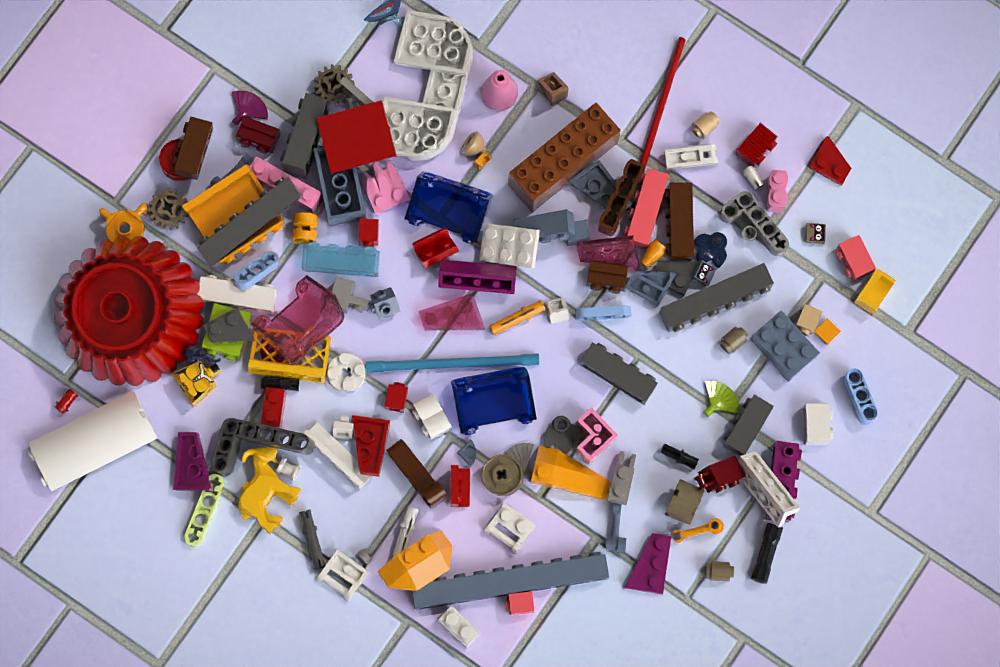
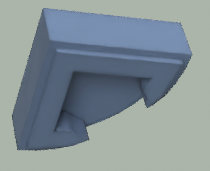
(468, 453)

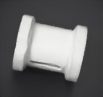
(288, 468)

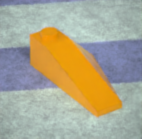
(564, 473)

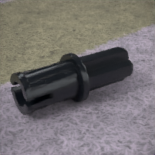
(287, 384)
(680, 456)

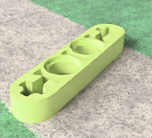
(207, 511)

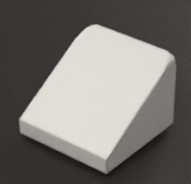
(557, 310)

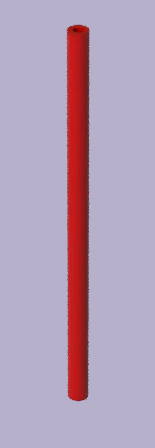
(662, 101)

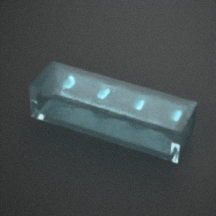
(340, 260)

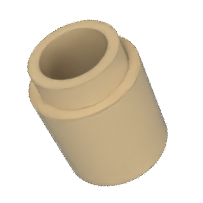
(705, 124)

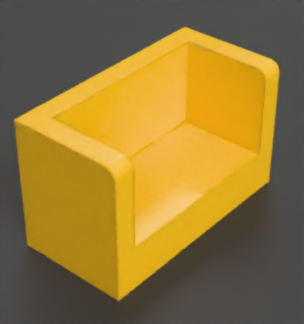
(875, 291)

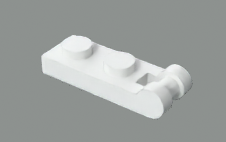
(690, 157)

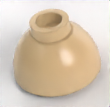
(474, 145)

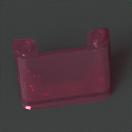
(302, 322)

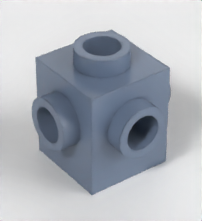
(384, 303)

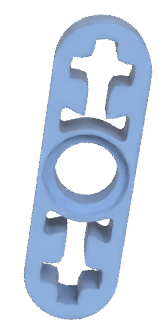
(251, 277)
(603, 313)

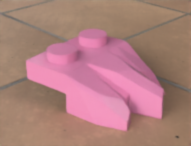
(384, 187)

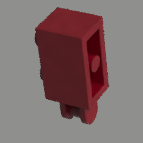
(719, 475)

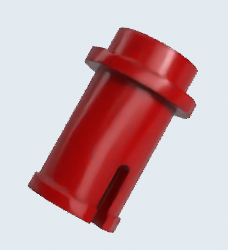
(66, 401)

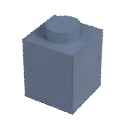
(581, 233)

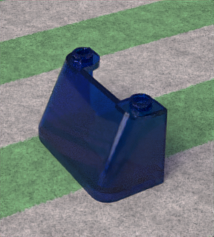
(448, 205)
(493, 399)

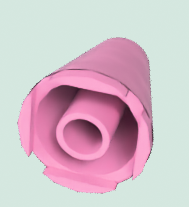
(499, 91)

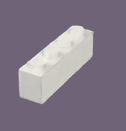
(223, 292)

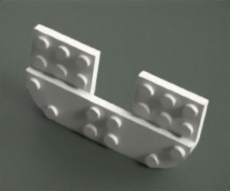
(446, 50)

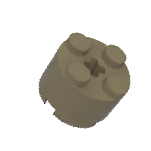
(684, 502)

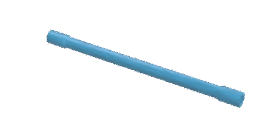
(381, 366)

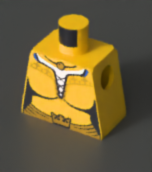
(197, 381)

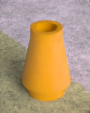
(653, 253)

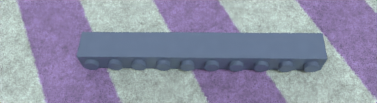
(510, 581)

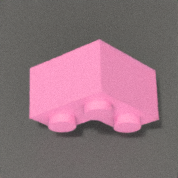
(599, 436)

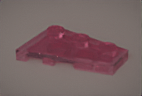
(610, 250)
(453, 315)

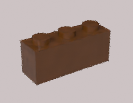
(193, 148)

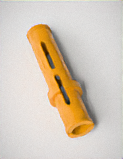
(537, 308)

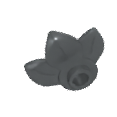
(562, 437)

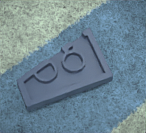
(596, 184)

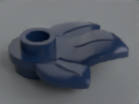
(710, 251)
(193, 355)

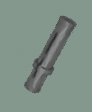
(312, 539)

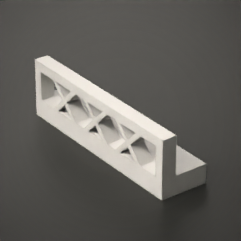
(337, 454)
(768, 486)

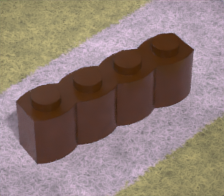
(619, 199)

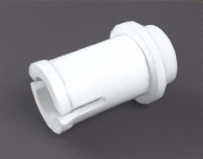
(753, 177)

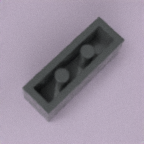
(747, 425)

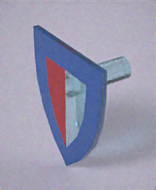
(385, 13)

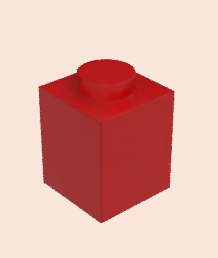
(368, 232)
(396, 397)

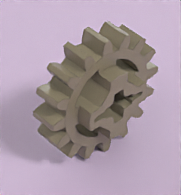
(326, 82)
(161, 212)

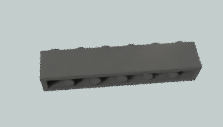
(250, 221)
(716, 297)

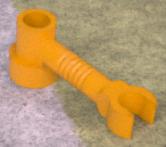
(702, 529)

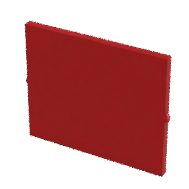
(356, 136)

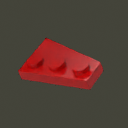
(371, 441)

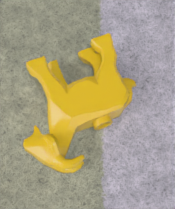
(262, 488)

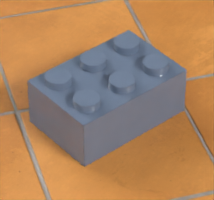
(784, 346)

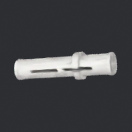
(407, 527)

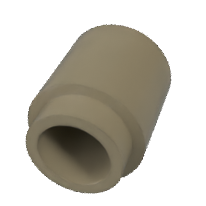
(733, 340)
(719, 571)

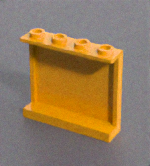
(223, 201)

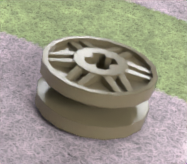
(499, 464)

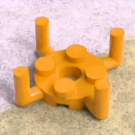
(119, 218)

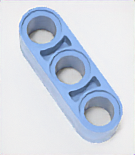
(858, 405)

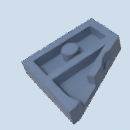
(650, 284)

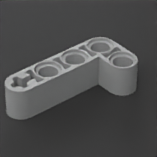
(764, 221)

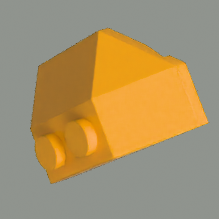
(418, 563)

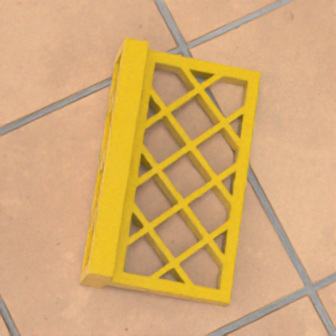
(286, 370)

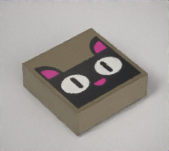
(815, 233)

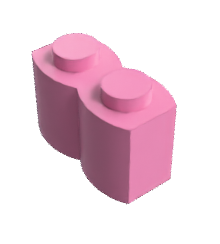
(777, 194)

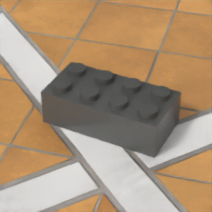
(305, 136)

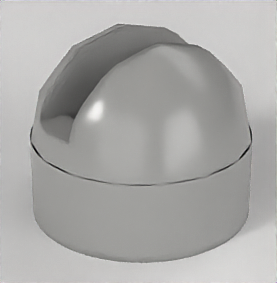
(752, 231)
(364, 556)

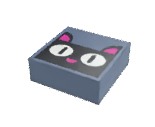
(703, 273)

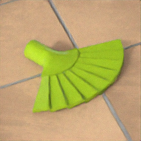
(721, 398)

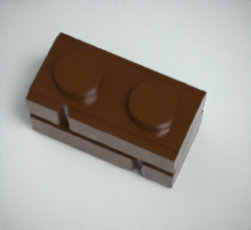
(607, 276)

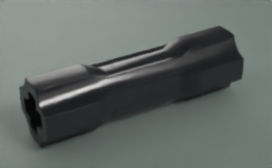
(766, 554)

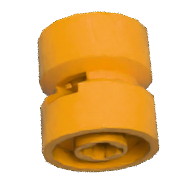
(305, 225)

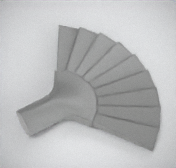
(522, 454)

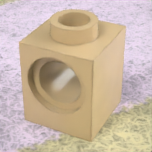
(808, 320)

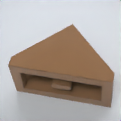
(553, 88)

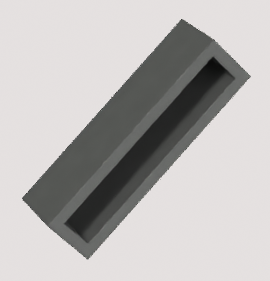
(618, 373)

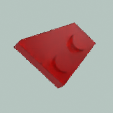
(830, 162)

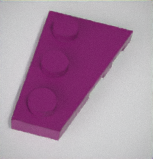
(190, 465)
(652, 566)

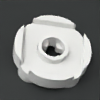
(348, 383)

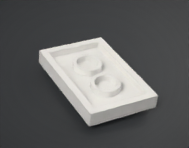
(509, 245)

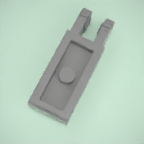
(621, 480)

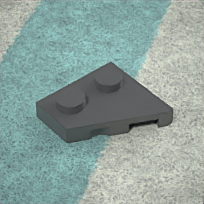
(228, 328)

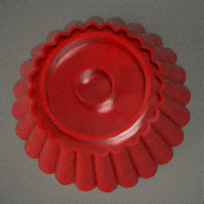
(128, 310)

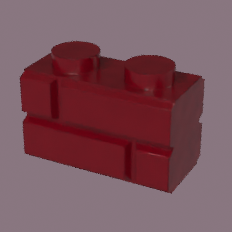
(257, 135)

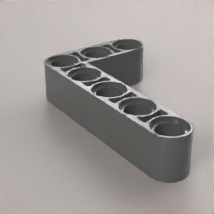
(257, 437)

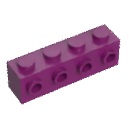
(477, 276)
(785, 468)

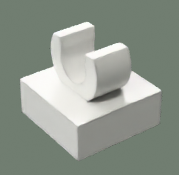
(343, 428)

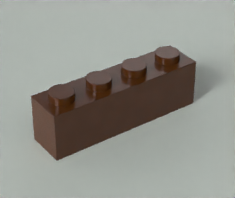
(680, 221)

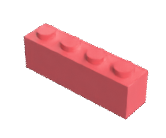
(647, 207)

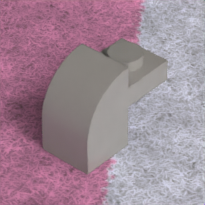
(344, 290)

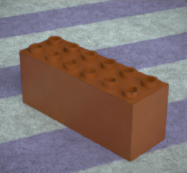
(564, 157)

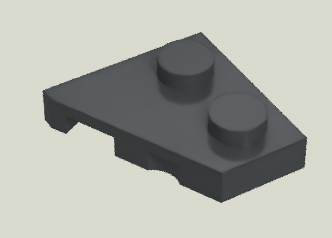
(683, 277)

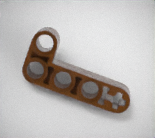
(416, 474)

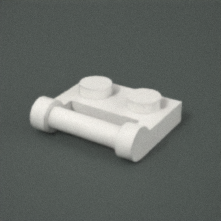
(512, 522)
(347, 570)

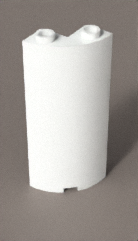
(91, 441)

